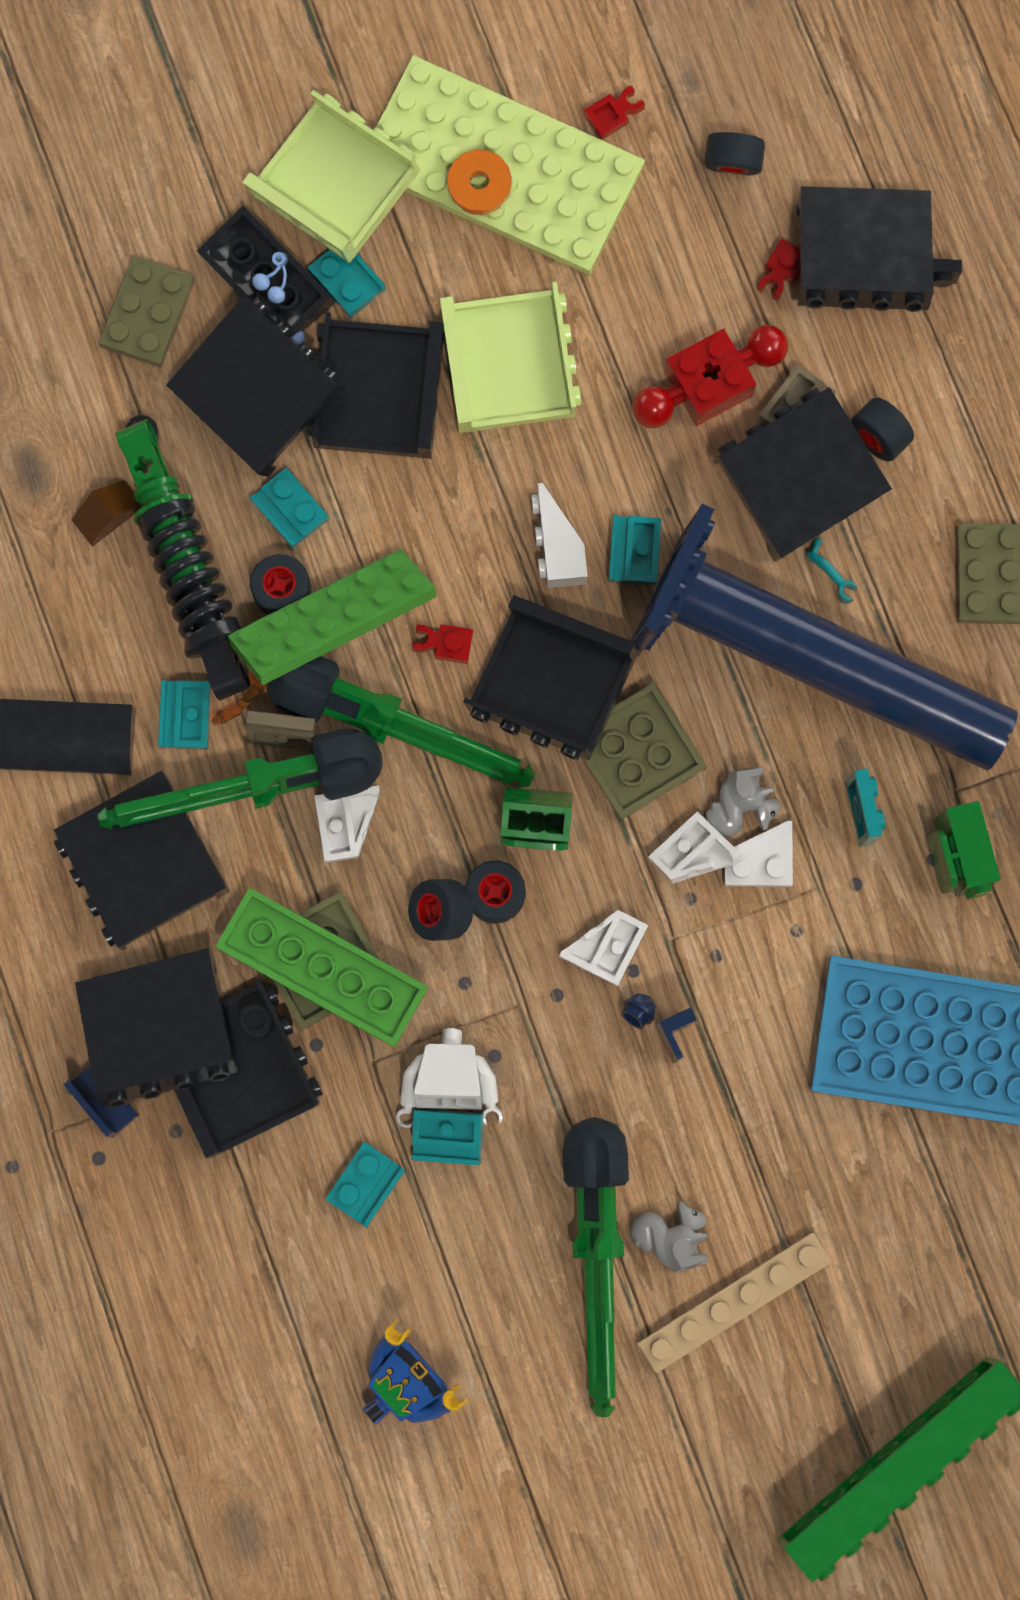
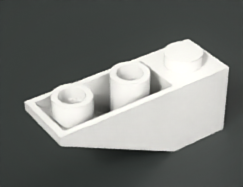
(562, 548)

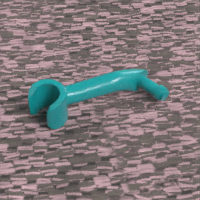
(828, 568)

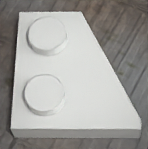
(345, 823)
(694, 851)
(765, 860)
(607, 947)

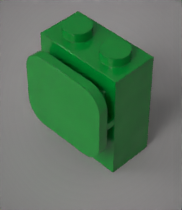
(536, 819)
(963, 852)

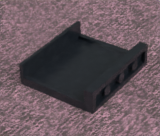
(865, 248)
(255, 384)
(389, 387)
(802, 472)
(552, 679)
(139, 871)
(155, 1028)
(264, 1091)

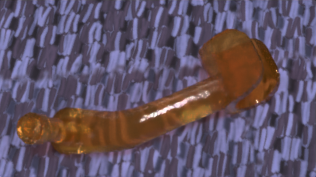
(232, 712)

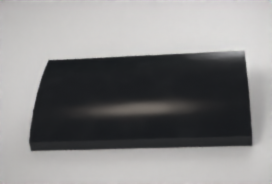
(245, 249)
(66, 736)

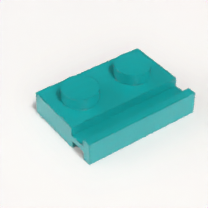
(349, 284)
(289, 508)
(635, 550)
(184, 715)
(447, 1136)
(365, 1184)

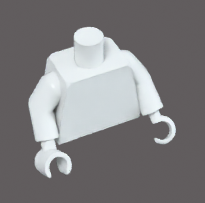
(449, 1078)

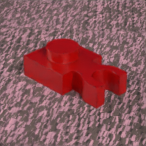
(610, 114)
(783, 266)
(450, 642)

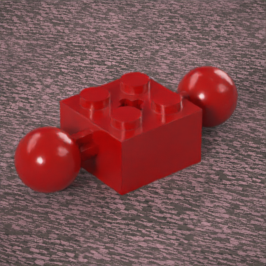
(715, 357)

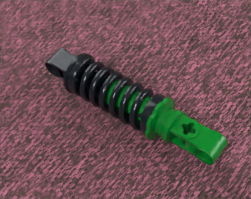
(170, 527)

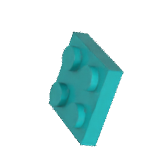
(867, 819)

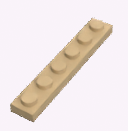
(734, 1302)

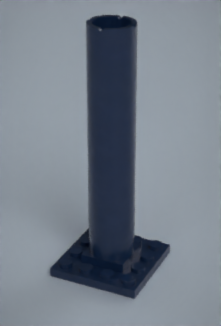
(821, 653)

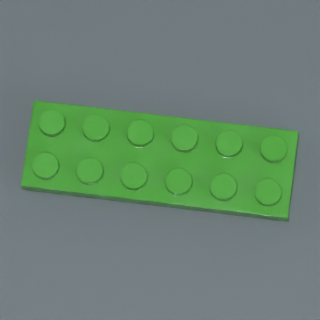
(331, 616)
(322, 967)

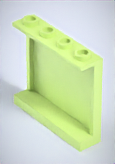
(335, 177)
(510, 360)

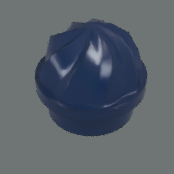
(639, 1010)

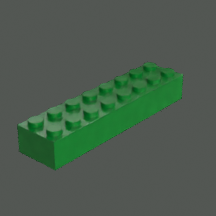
(902, 1468)

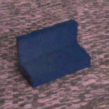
(671, 1025)
(108, 1119)

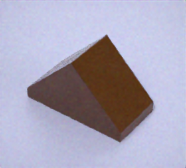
(105, 511)

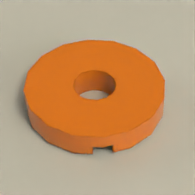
(475, 164)

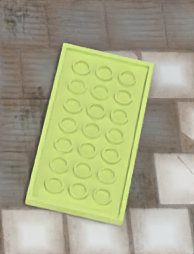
(563, 180)

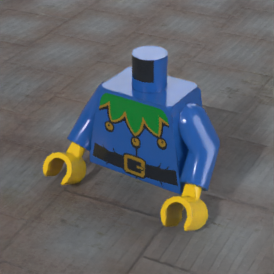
(406, 1382)

